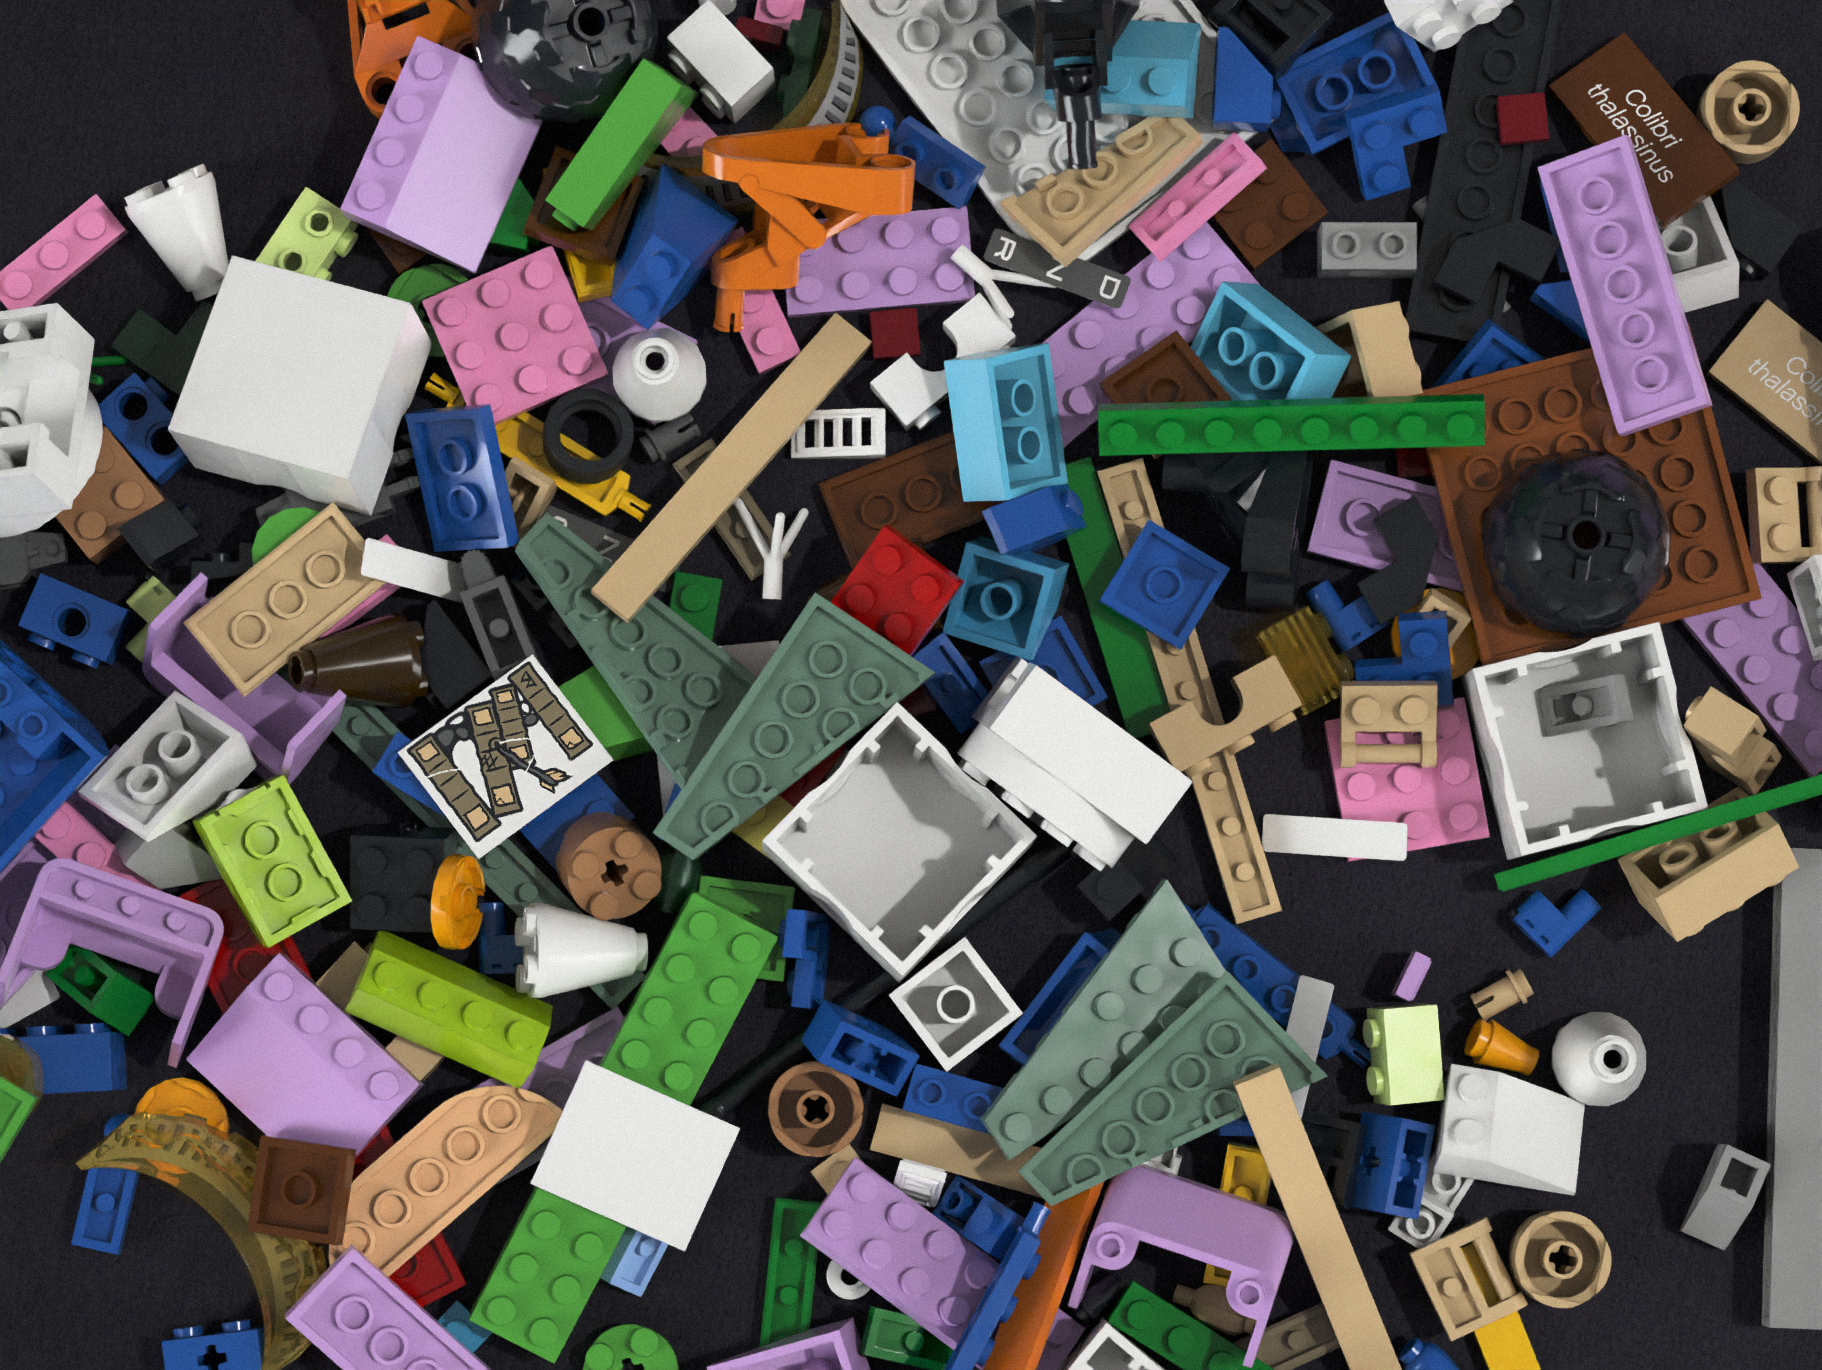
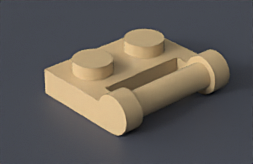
(1775, 514)
(1388, 708)
(1452, 1283)

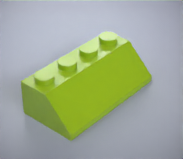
(450, 1009)

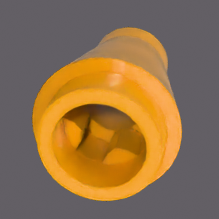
(1499, 1048)

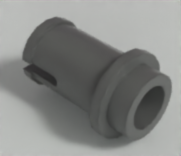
(666, 438)

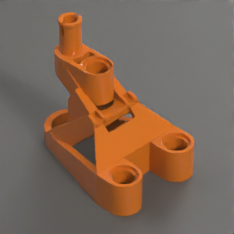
(383, 52)
(825, 164)

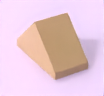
(529, 494)

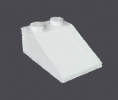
(1701, 257)
(170, 769)
(1507, 1131)

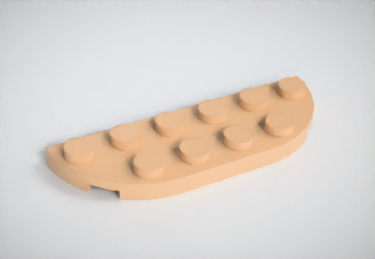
(442, 1171)

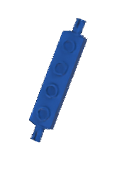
(1273, 982)
(998, 1300)

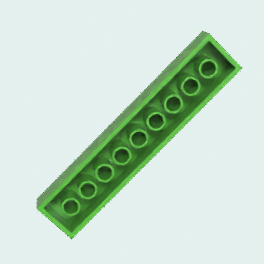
(663, 1045)

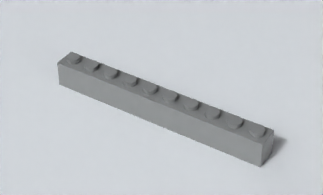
(1795, 1103)

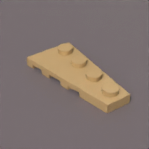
(1081, 204)

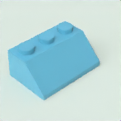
(1149, 70)
(1265, 348)
(1005, 422)

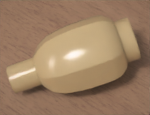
(1212, 1309)

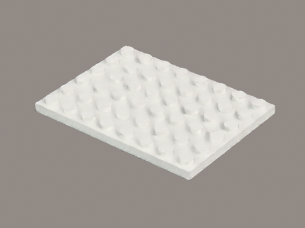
(988, 95)

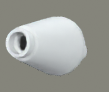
(184, 228)
(663, 392)
(573, 951)
(1580, 1063)

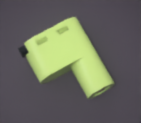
(148, 602)

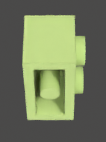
(310, 237)
(1404, 1054)

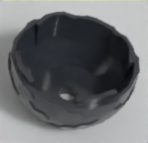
(549, 66)
(1541, 568)

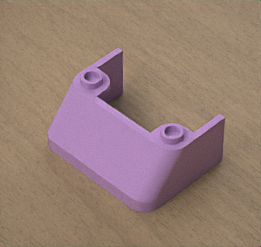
(275, 718)
(124, 923)
(1196, 1223)

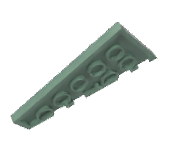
(657, 664)
(806, 704)
(1110, 1020)
(1170, 1092)

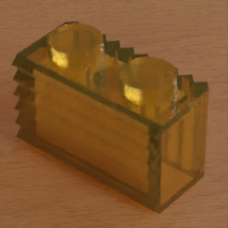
(1307, 658)

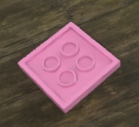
(516, 336)
(1436, 802)

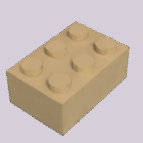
(1709, 871)

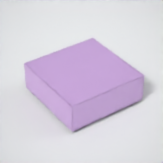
(1411, 977)

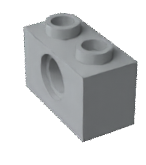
(1367, 249)

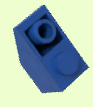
(978, 1217)

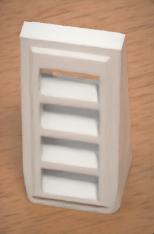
(876, 450)
(1807, 592)
(920, 1182)

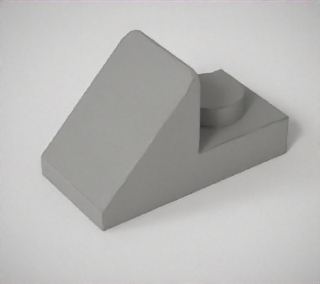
(1586, 705)

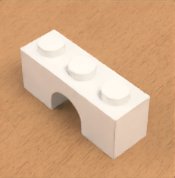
(915, 393)

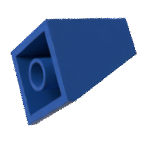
(667, 246)

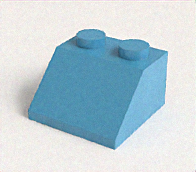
(1005, 598)

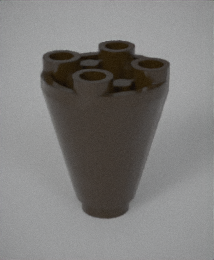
(366, 662)

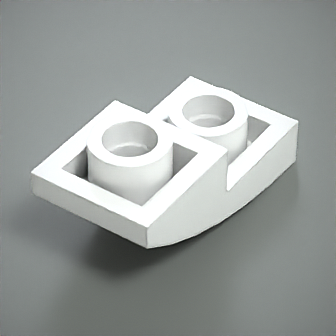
(1439, 1200)

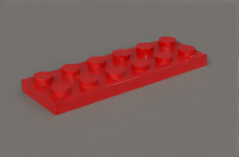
(897, 595)

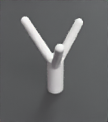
(984, 276)
(772, 558)

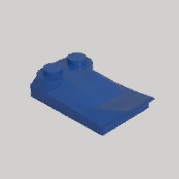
(1341, 76)
(1056, 994)

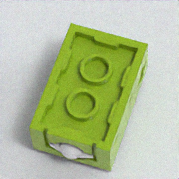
(271, 860)

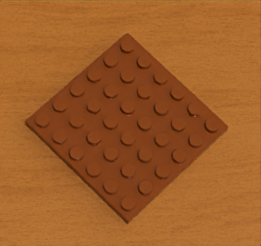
(1561, 408)

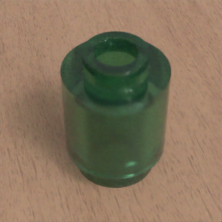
(677, 878)

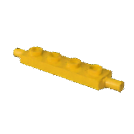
(524, 440)

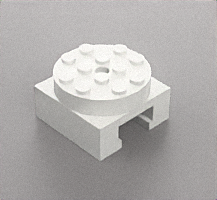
(46, 415)
(1068, 766)

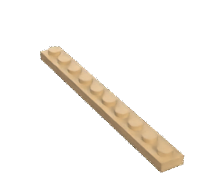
(1187, 679)

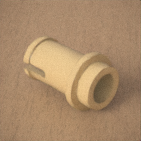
(1503, 994)

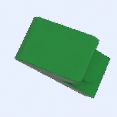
(902, 1340)

